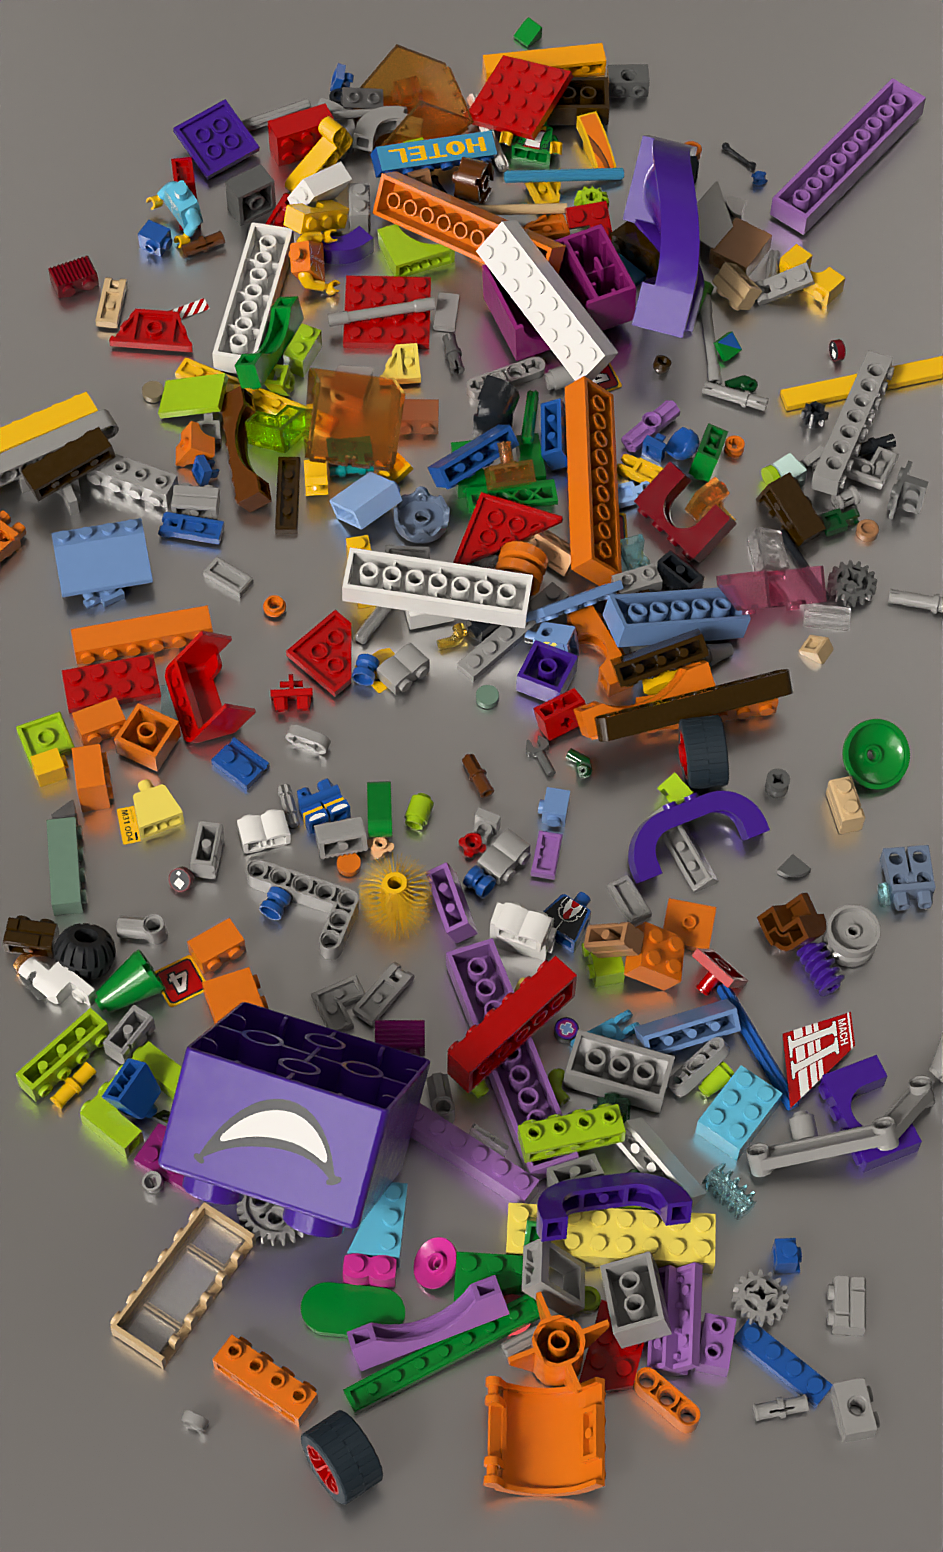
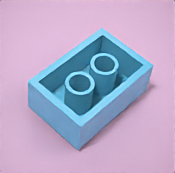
(738, 1112)

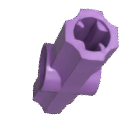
(650, 425)

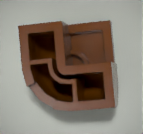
(792, 924)

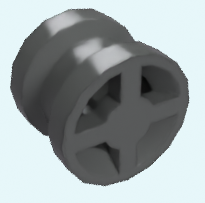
(777, 789)

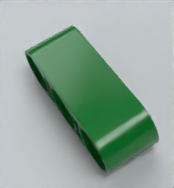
(379, 809)

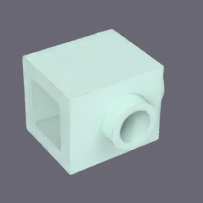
(791, 464)

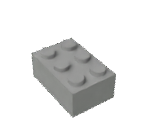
(635, 1300)

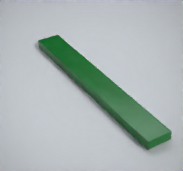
(438, 1356)

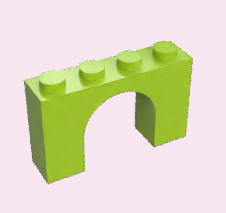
(109, 1122)

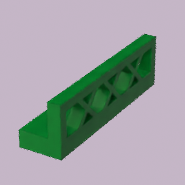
(534, 495)

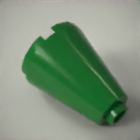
(129, 984)

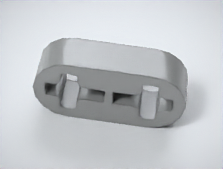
(308, 739)

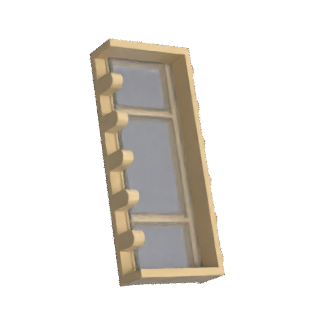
(182, 1284)

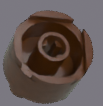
(473, 180)

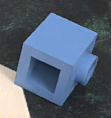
(554, 807)

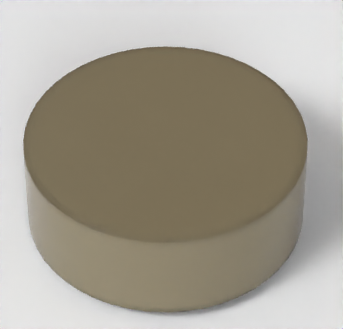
(152, 391)

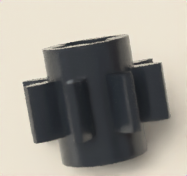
(814, 415)

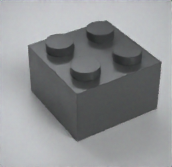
(250, 195)

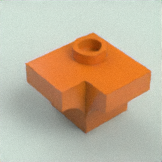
(194, 443)

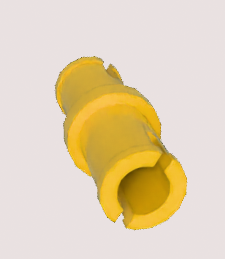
(73, 1085)

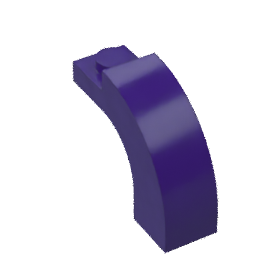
(348, 247)

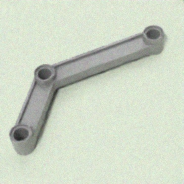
(882, 1133)

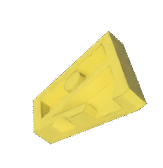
(403, 364)

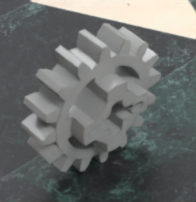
(771, 1296)

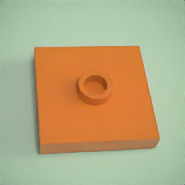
(690, 921)

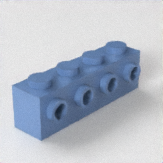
(689, 1027)

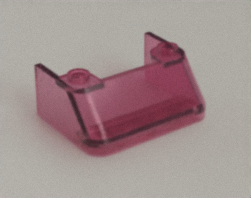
(774, 588)

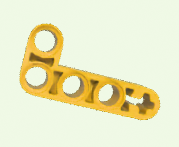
(324, 154)

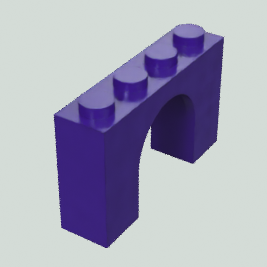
(845, 1085)

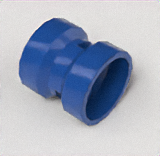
(365, 669)
(479, 881)
(275, 903)

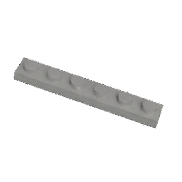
(505, 637)

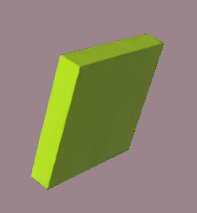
(45, 735)

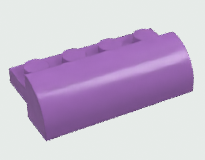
(683, 1296)

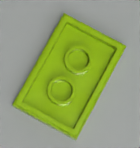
(193, 395)

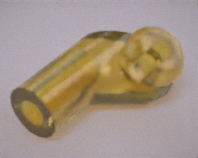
(455, 639)

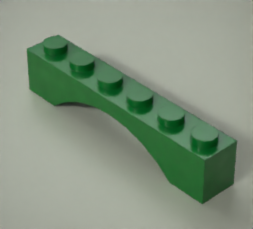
(284, 322)

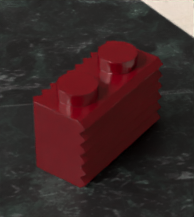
(73, 277)

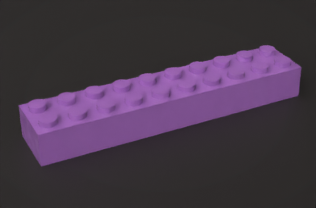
(847, 156)
(521, 1079)

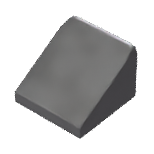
(66, 811)

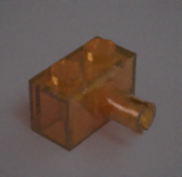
(509, 472)
(706, 497)

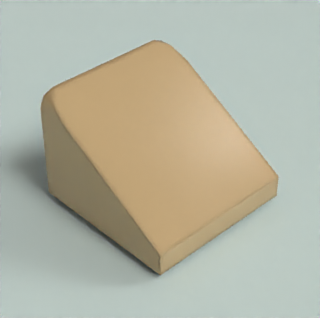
(817, 648)

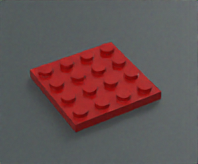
(519, 97)
(387, 331)

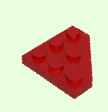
(326, 653)

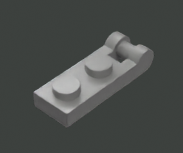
(784, 283)
(382, 994)

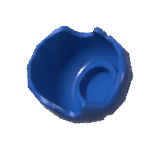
(683, 444)

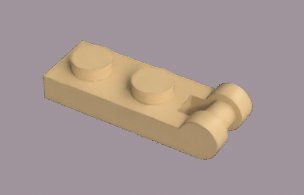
(111, 302)

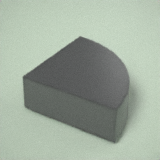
(793, 868)

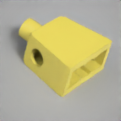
(156, 809)

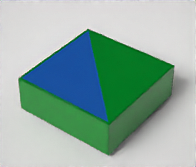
(727, 346)

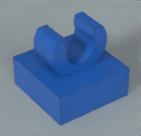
(340, 78)
(654, 447)
(203, 470)

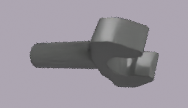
(540, 753)

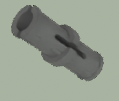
(453, 353)

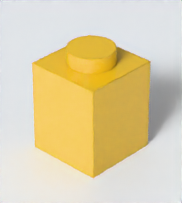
(49, 767)

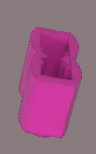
(367, 1271)

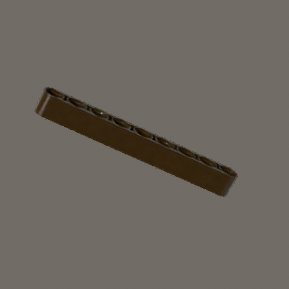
(693, 705)

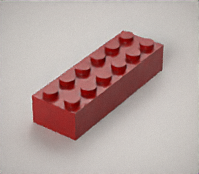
(511, 1023)

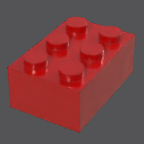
(296, 134)

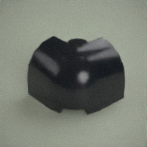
(496, 405)

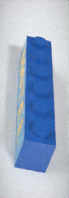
(433, 153)

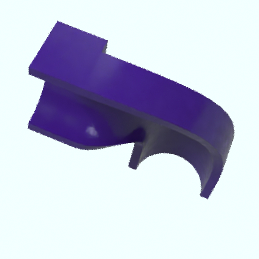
(666, 212)

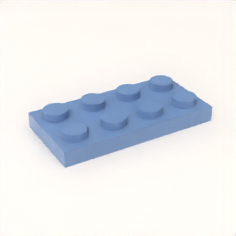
(574, 602)

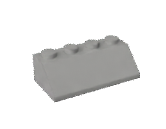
(612, 1066)

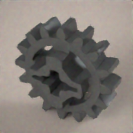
(852, 583)

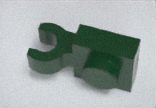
(838, 522)

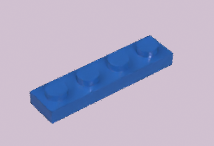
(782, 1363)

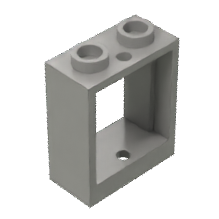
(539, 1257)

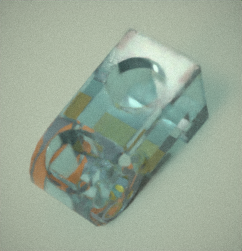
(632, 552)

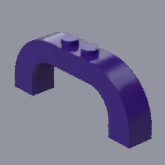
(738, 808)
(606, 1192)

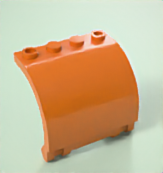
(545, 1438)

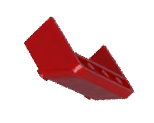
(192, 682)

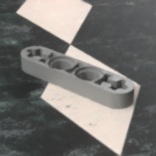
(504, 373)

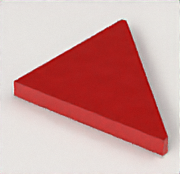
(499, 522)

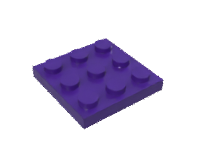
(216, 139)

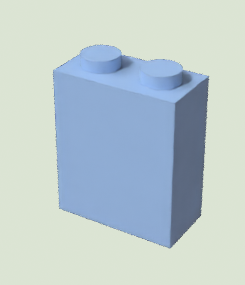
(366, 500)

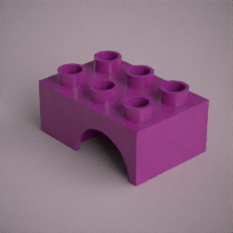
(591, 273)

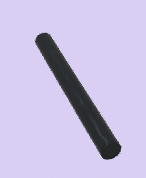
(796, 554)

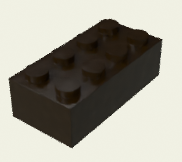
(582, 97)

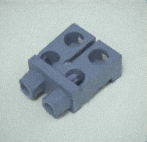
(909, 876)

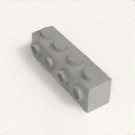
(136, 480)

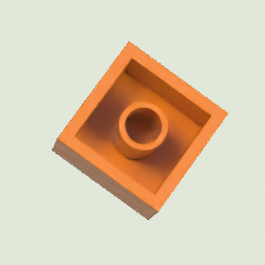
(147, 737)
(92, 777)
(660, 958)

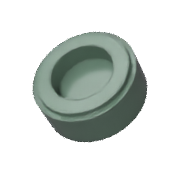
(487, 696)

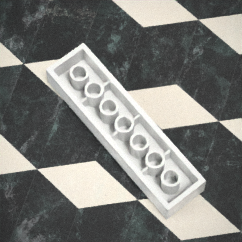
(253, 294)
(546, 301)
(437, 587)

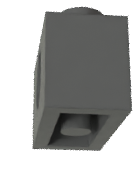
(628, 80)

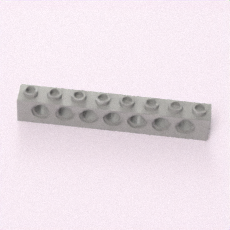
(852, 423)

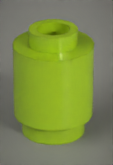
(418, 811)

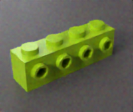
(63, 1055)
(571, 1132)

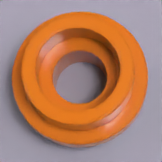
(273, 601)

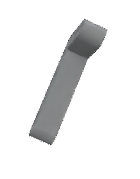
(311, 898)

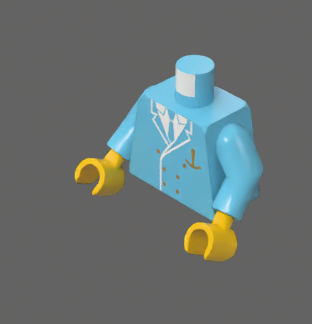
(183, 207)

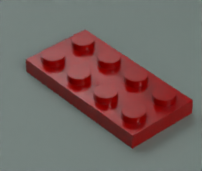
(125, 679)

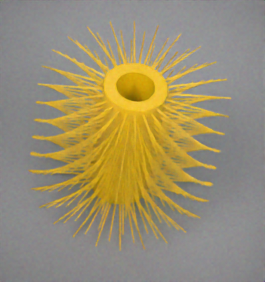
(396, 896)

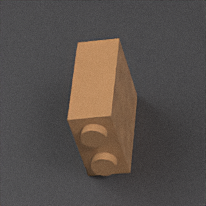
(741, 246)

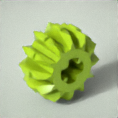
(590, 195)

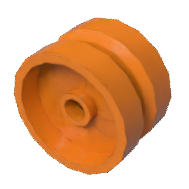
(524, 559)

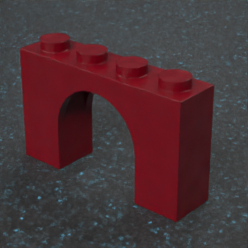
(657, 503)

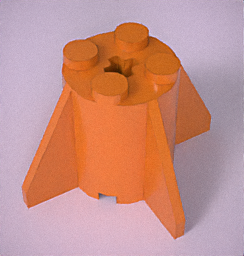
(557, 1348)

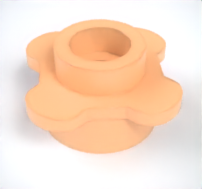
(379, 851)

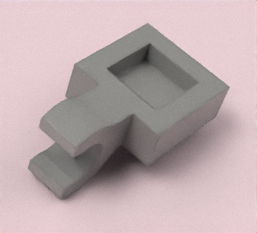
(211, 427)

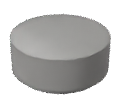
(194, 1420)

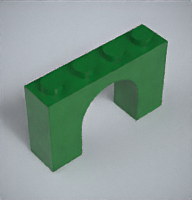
(524, 452)

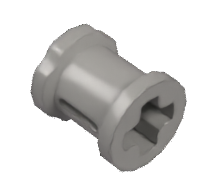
(846, 498)

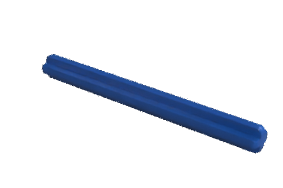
(758, 1047)

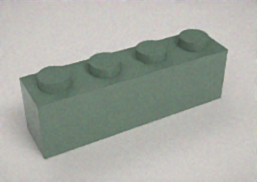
(64, 866)

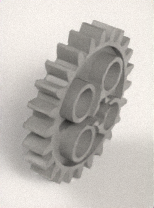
(250, 1218)

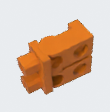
(9, 536)

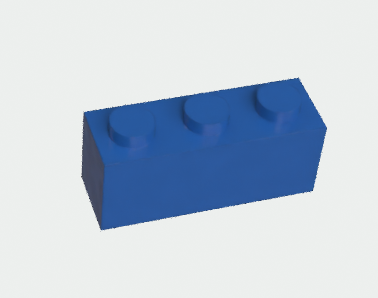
(554, 434)

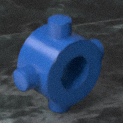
(759, 178)

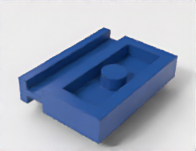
(240, 763)

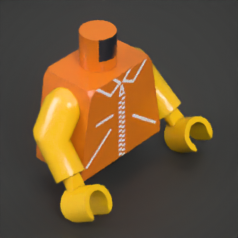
(308, 261)

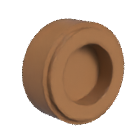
(867, 530)

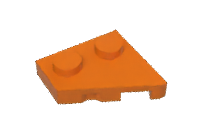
(552, 227)

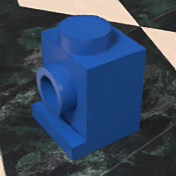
(786, 1256)

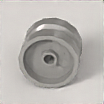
(851, 935)

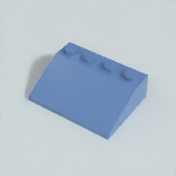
(102, 557)

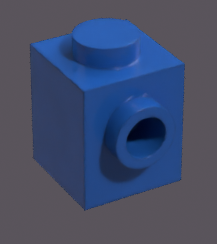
(155, 238)

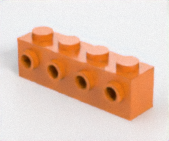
(265, 1379)

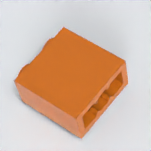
(230, 990)

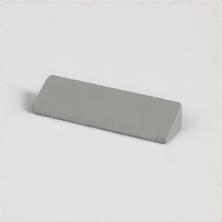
(688, 856)

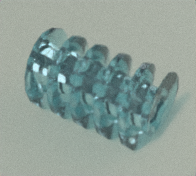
(729, 1191)

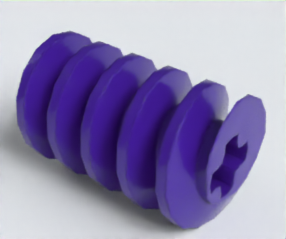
(820, 968)

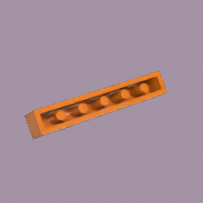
(139, 634)

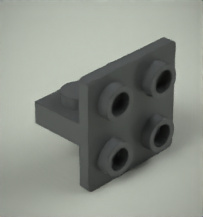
(907, 492)

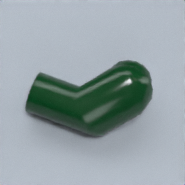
(742, 382)
(582, 762)

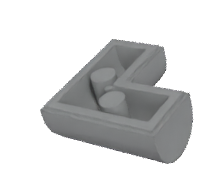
(875, 471)

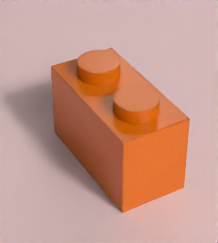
(99, 721)
(216, 946)

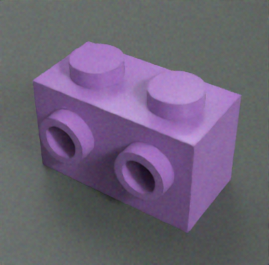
(716, 1344)

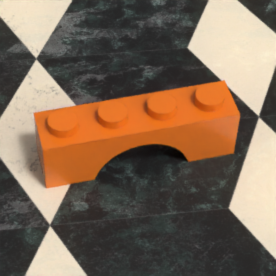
(592, 631)

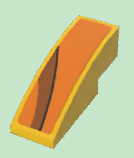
(595, 141)

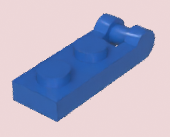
(191, 528)

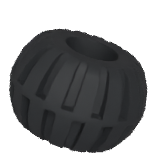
(85, 950)

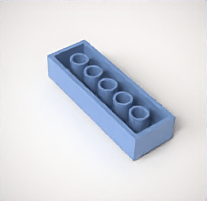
(658, 616)

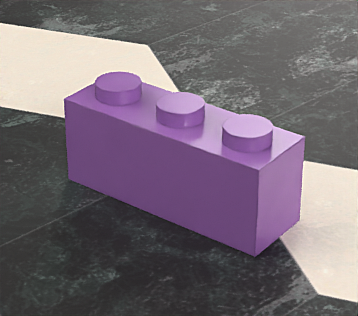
(451, 903)

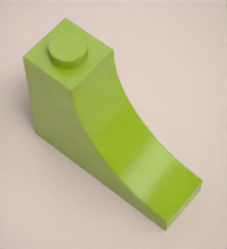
(408, 255)

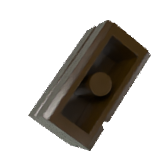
(30, 936)

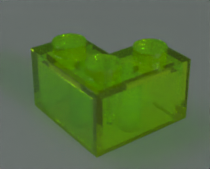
(276, 431)

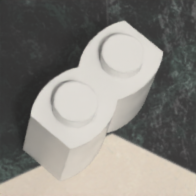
(263, 831)
(522, 926)

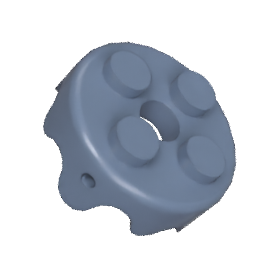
(421, 504)

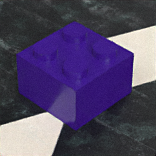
(546, 672)

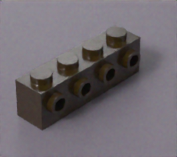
(68, 463)
(660, 658)

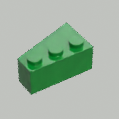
(478, 1266)

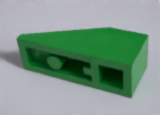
(708, 452)

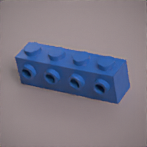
(471, 457)

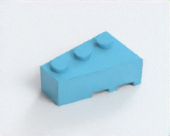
(384, 1225)

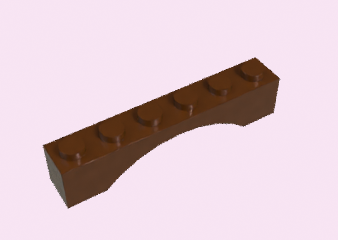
(250, 488)

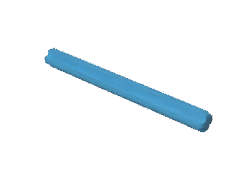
(561, 175)

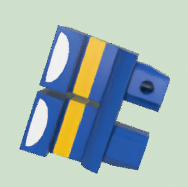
(322, 806)

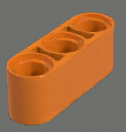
(671, 1412)

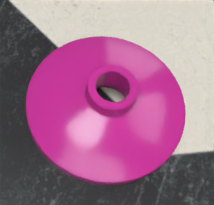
(435, 1263)

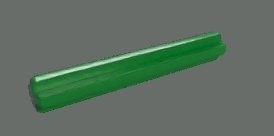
(529, 417)

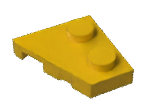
(544, 191)

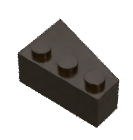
(636, 248)
(792, 509)

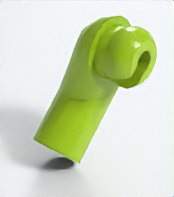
(556, 1078)

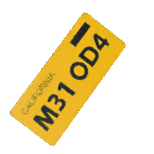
(128, 825)

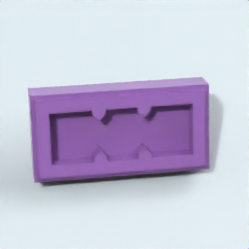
(546, 855)

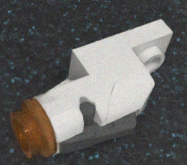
(52, 982)

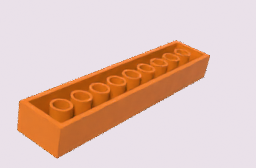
(446, 218)
(592, 481)

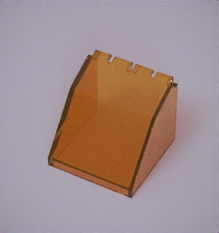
(442, 103)
(352, 419)

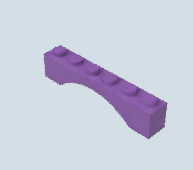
(379, 1343)

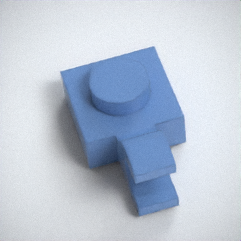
(107, 597)

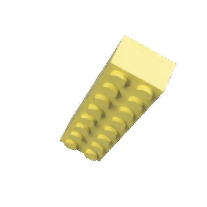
(617, 1233)

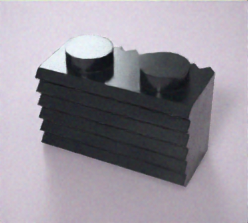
(678, 573)

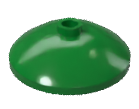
(888, 749)

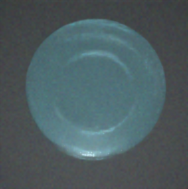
(883, 894)

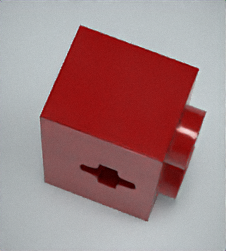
(558, 714)

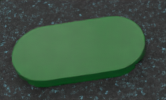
(341, 1307)

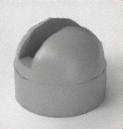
(148, 1184)

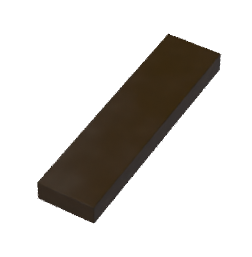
(287, 495)

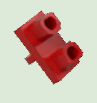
(281, 696)

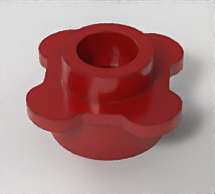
(472, 838)

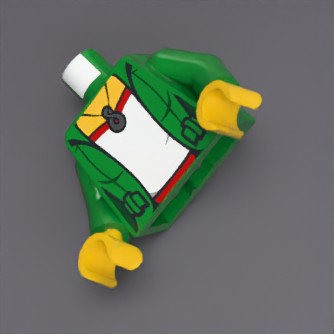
(533, 151)

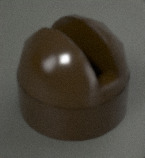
(661, 364)

